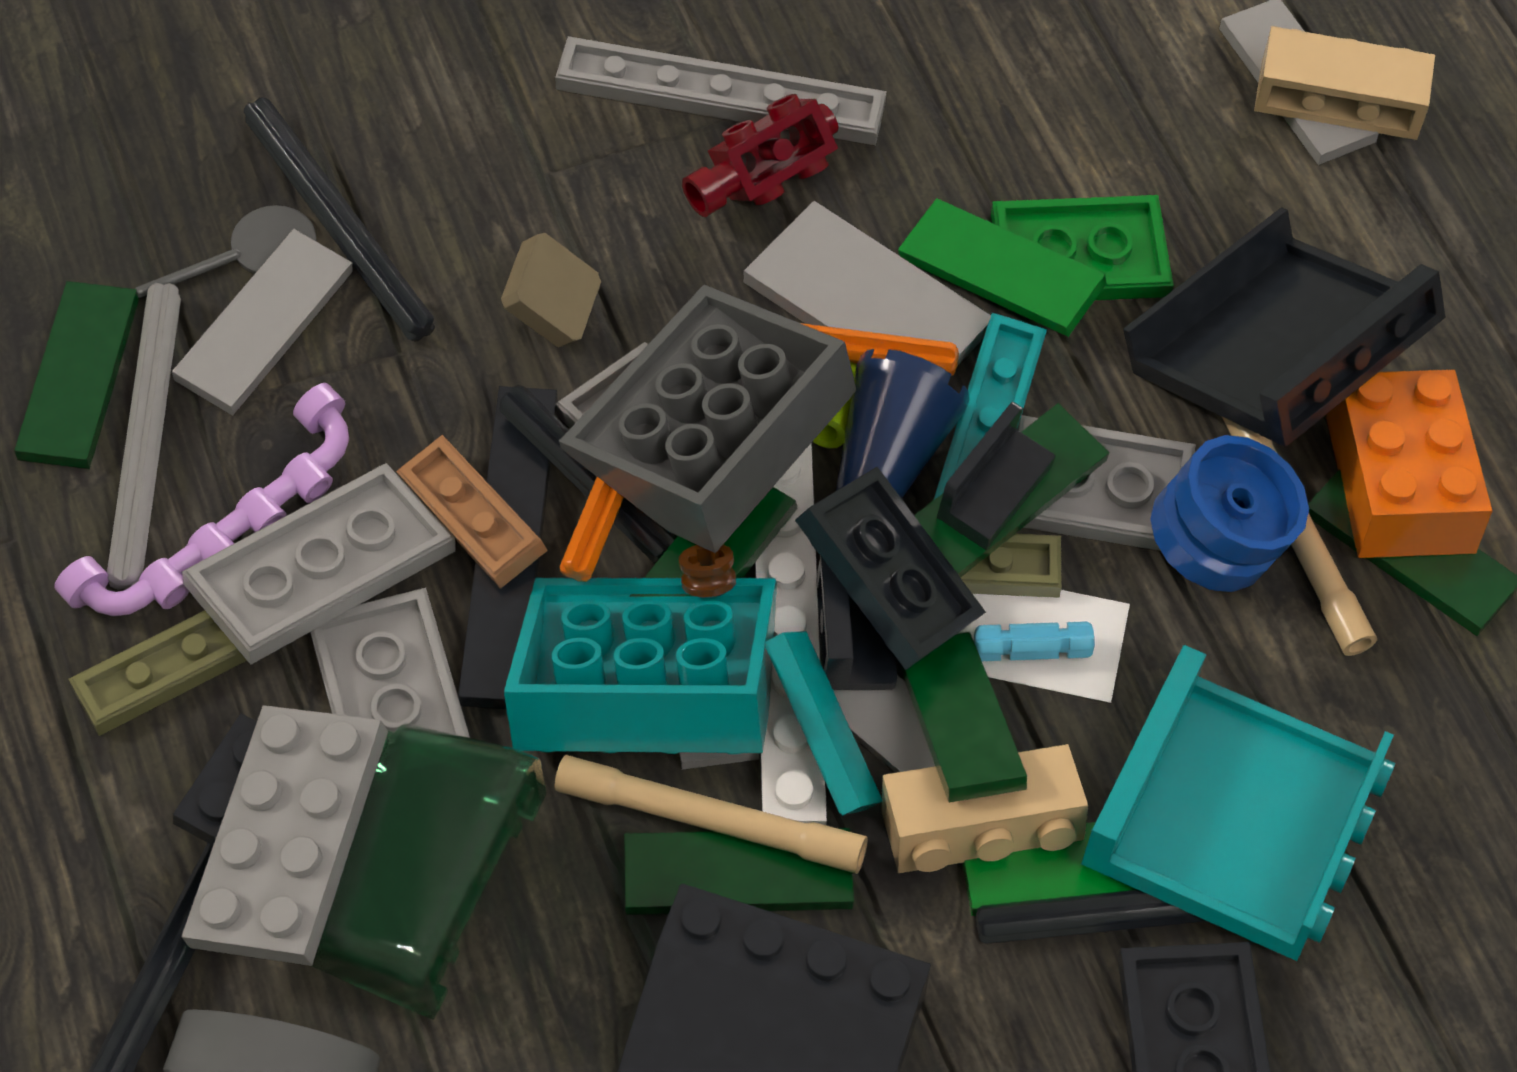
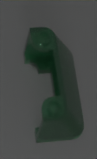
(423, 859)

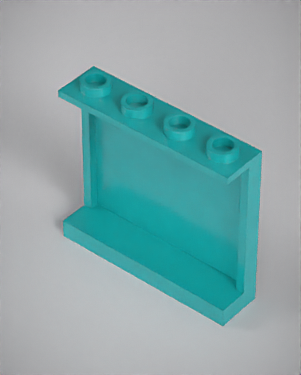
(1237, 811)

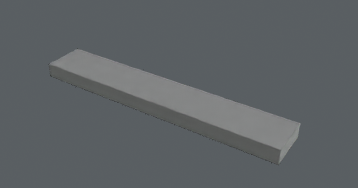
(709, 86)

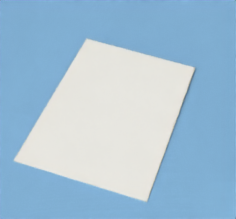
(1081, 677)

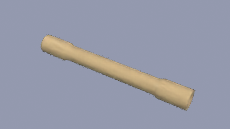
(1337, 601)
(808, 840)

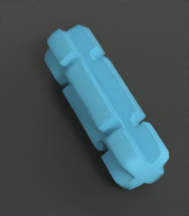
(1035, 641)

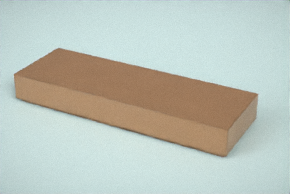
(472, 511)

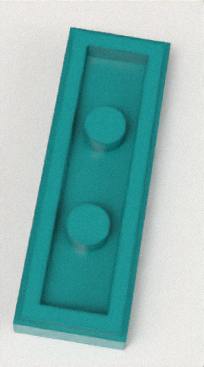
(823, 722)

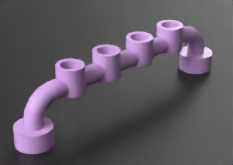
(162, 581)

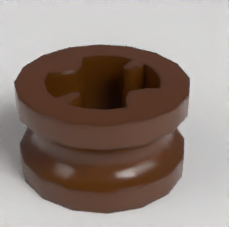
(707, 572)

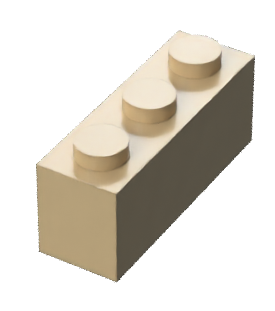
(1345, 82)
(933, 833)

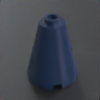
(897, 417)

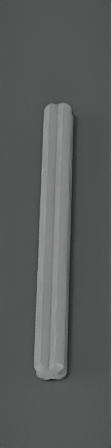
(143, 437)

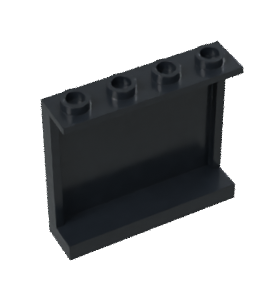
(1280, 330)

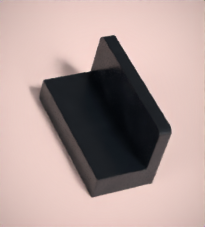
(994, 480)
(848, 642)

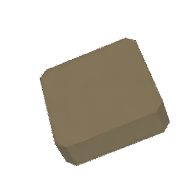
(551, 290)

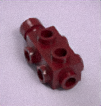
(767, 155)

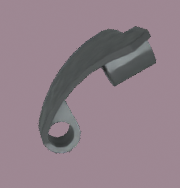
(258, 1044)

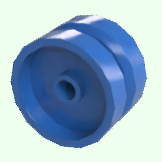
(1229, 513)

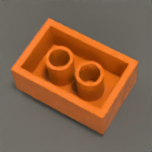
(1410, 466)

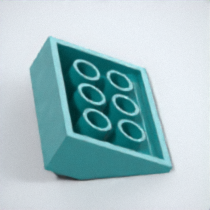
(642, 669)

